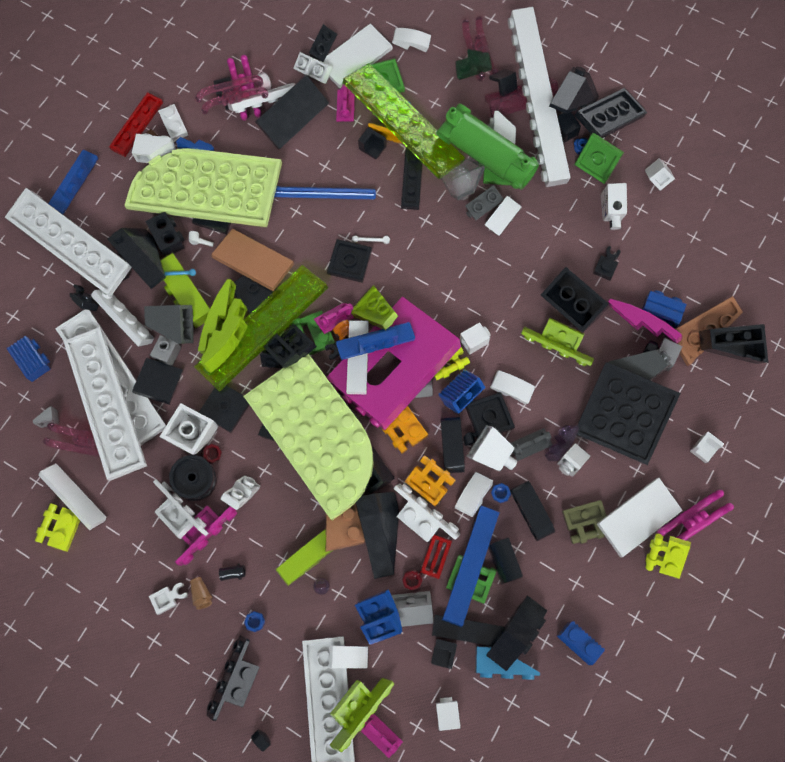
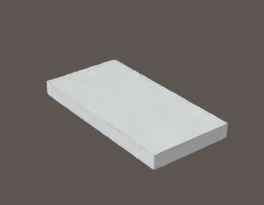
(359, 50)
(639, 517)

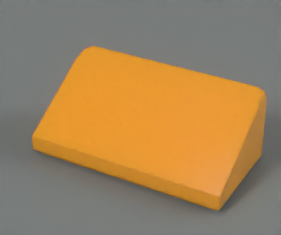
(384, 131)

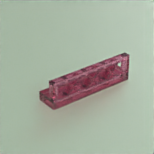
(513, 101)

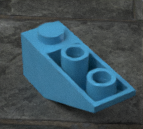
(487, 667)

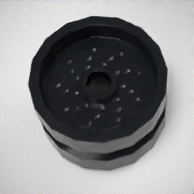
(202, 485)

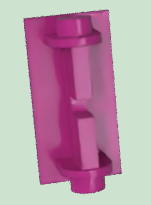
(345, 105)
(331, 318)
(381, 735)

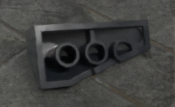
(575, 91)
(140, 252)
(380, 529)

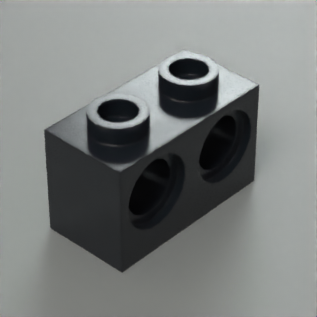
(165, 234)

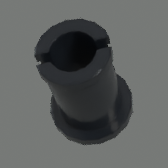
(232, 572)

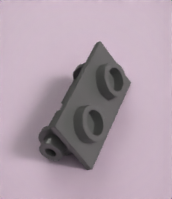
(483, 203)
(531, 444)

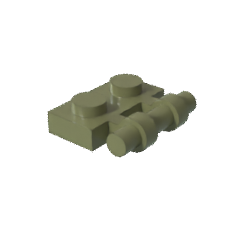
(582, 516)

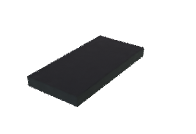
(292, 112)
(610, 113)

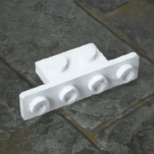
(175, 515)
(421, 518)

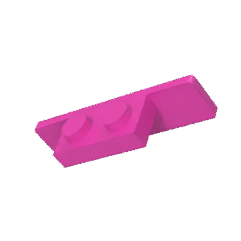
(196, 539)

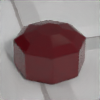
(211, 453)
(412, 579)

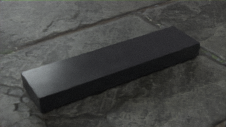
(411, 181)
(470, 631)

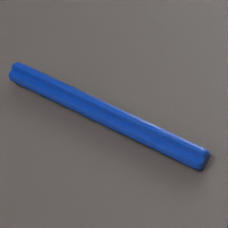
(323, 192)

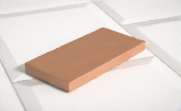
(252, 259)

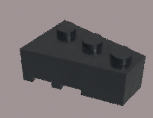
(739, 342)
(518, 633)

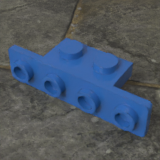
(73, 181)
(375, 341)

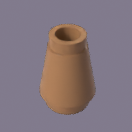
(200, 595)

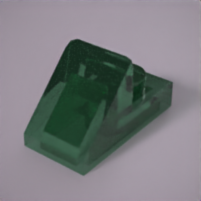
(475, 63)

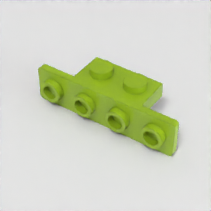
(560, 338)
(355, 710)

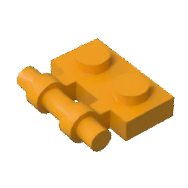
(409, 426)
(426, 485)

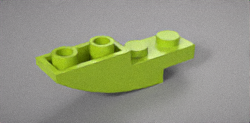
(224, 342)

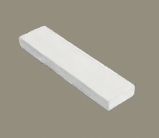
(357, 365)
(72, 496)

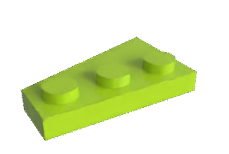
(375, 309)

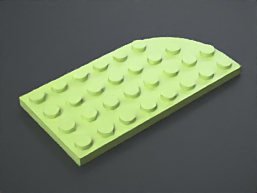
(207, 186)
(316, 433)

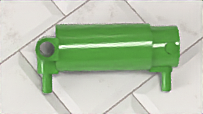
(487, 147)

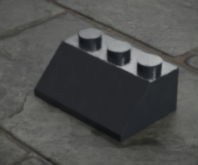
(575, 300)

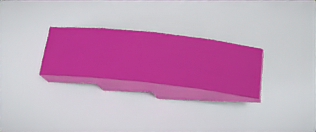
(637, 318)

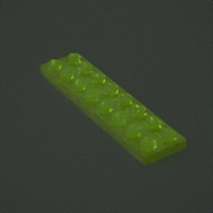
(403, 120)
(265, 321)

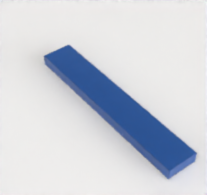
(470, 566)

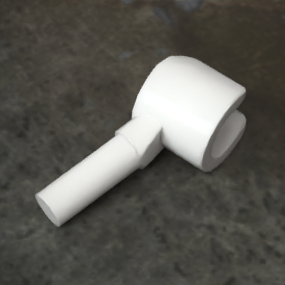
(194, 239)

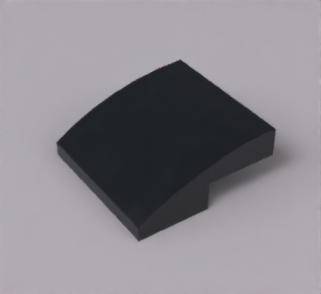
(289, 346)

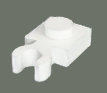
(165, 598)

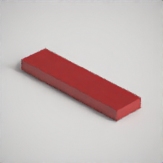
(136, 124)

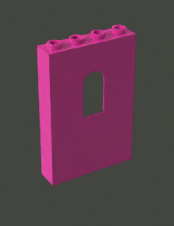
(419, 364)

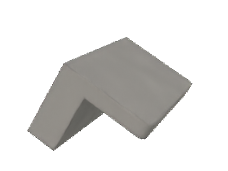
(414, 608)

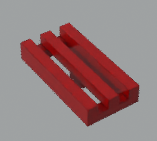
(430, 573)

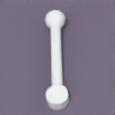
(385, 239)

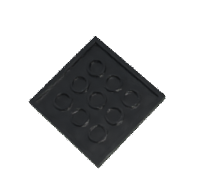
(627, 413)

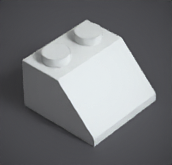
(189, 430)

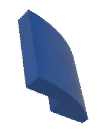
(379, 617)

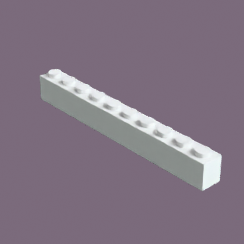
(539, 96)

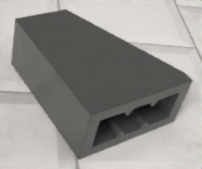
(171, 321)
(645, 364)

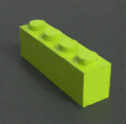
(184, 290)

